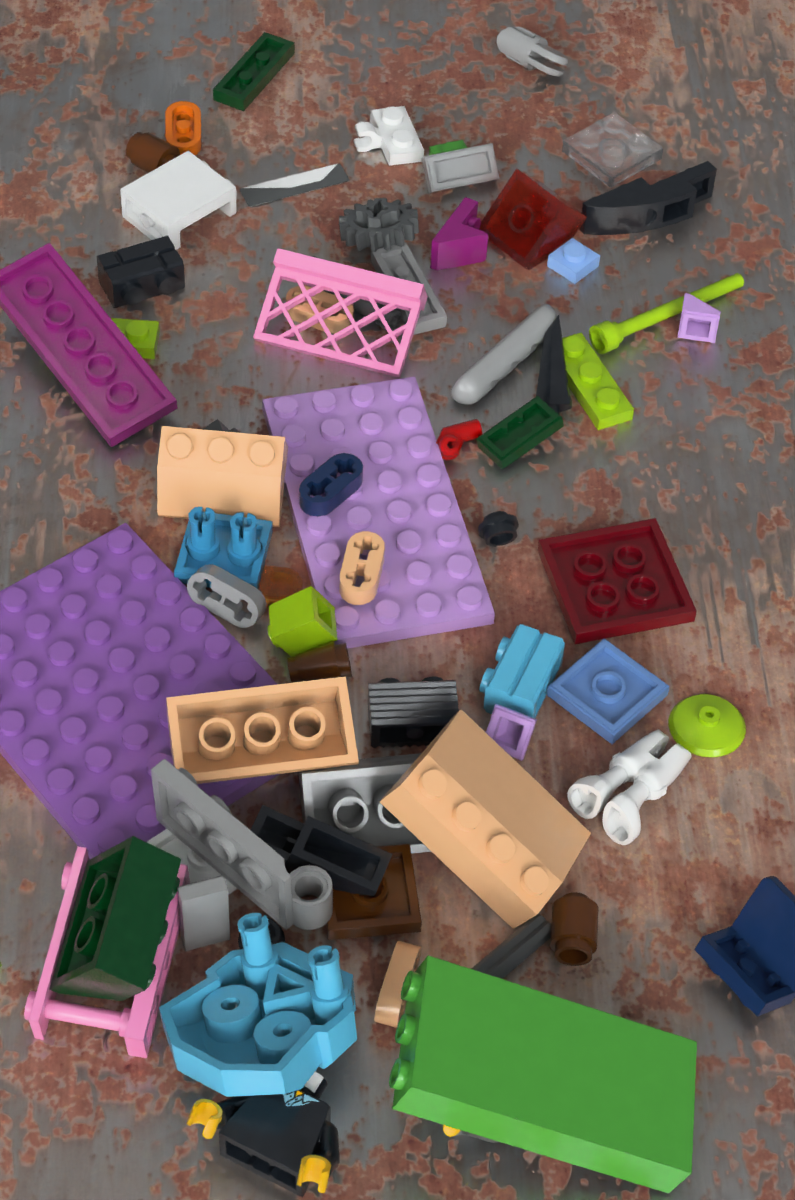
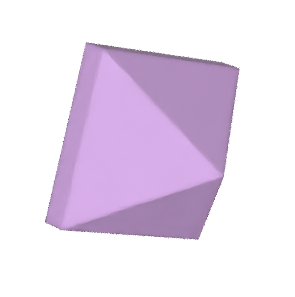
(511, 730)

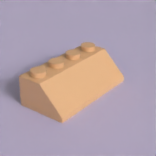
(262, 730)

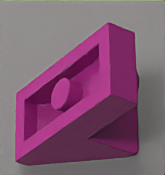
(460, 239)

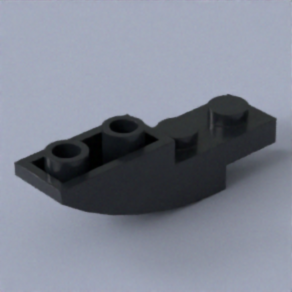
(648, 207)

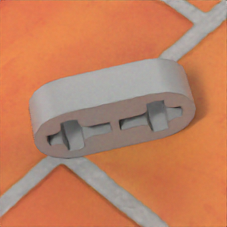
(226, 596)

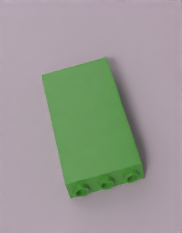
(545, 1075)

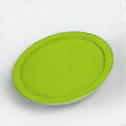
(707, 725)

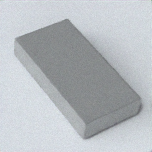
(460, 168)
(204, 913)

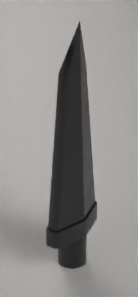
(553, 378)

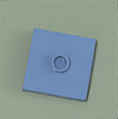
(608, 691)

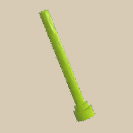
(608, 335)

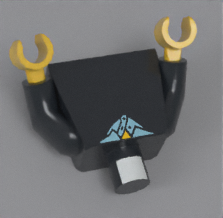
(276, 1135)

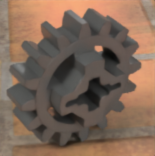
(379, 224)

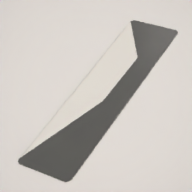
(294, 185)

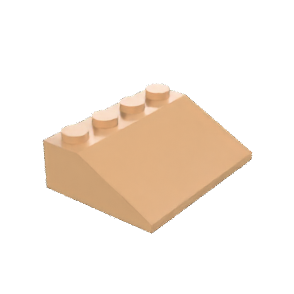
(487, 820)

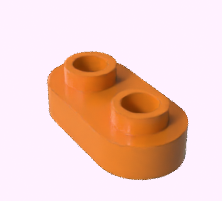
(184, 126)

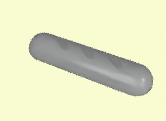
(503, 356)

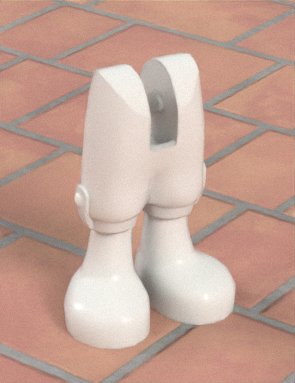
(635, 765)

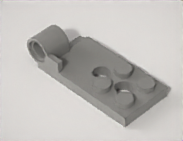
(238, 853)

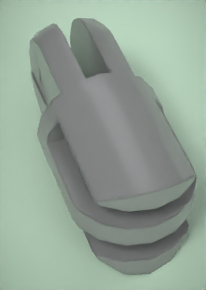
(529, 50)

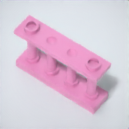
(133, 1023)

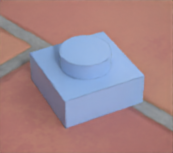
(573, 260)

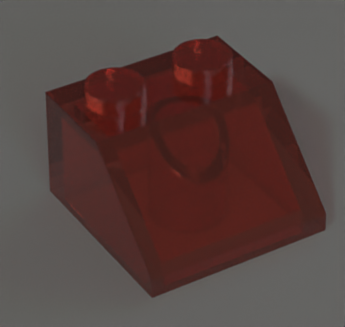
(530, 220)

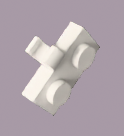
(393, 132)

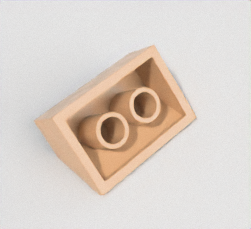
(220, 473)

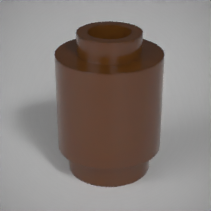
(149, 151)
(574, 929)

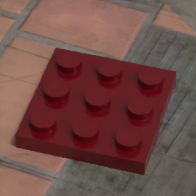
(616, 581)

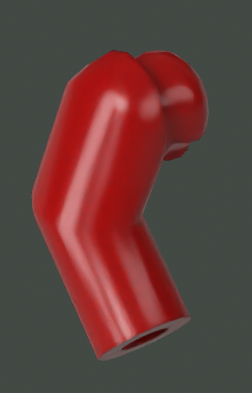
(452, 437)

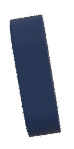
(335, 488)

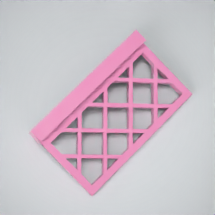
(347, 281)

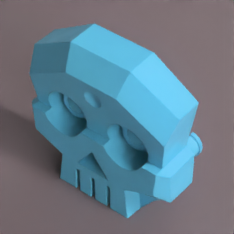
(262, 1016)

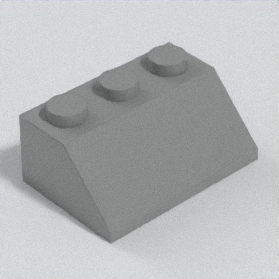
(352, 796)

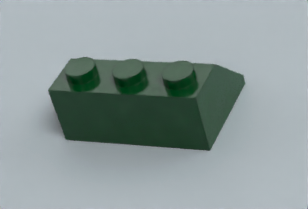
(117, 922)

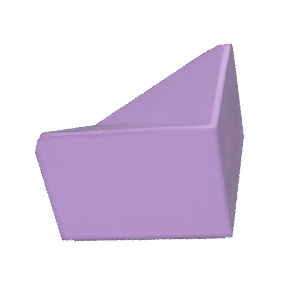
(698, 320)

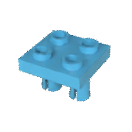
(225, 541)

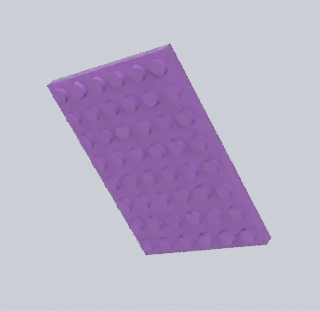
(88, 678)

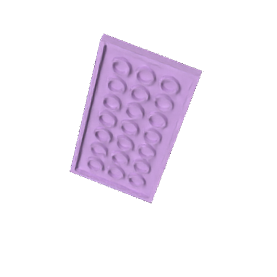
(405, 497)

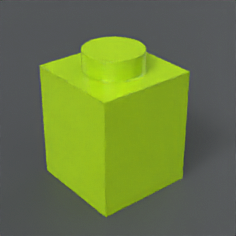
(302, 622)

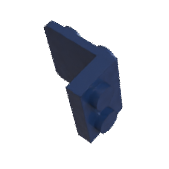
(758, 949)

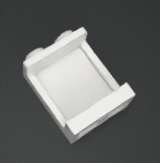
(176, 197)

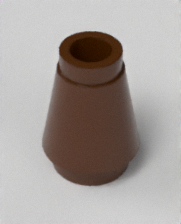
(320, 663)

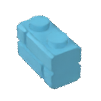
(524, 671)

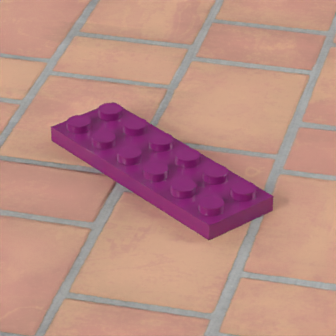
(82, 346)

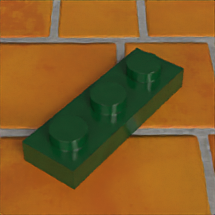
(253, 71)

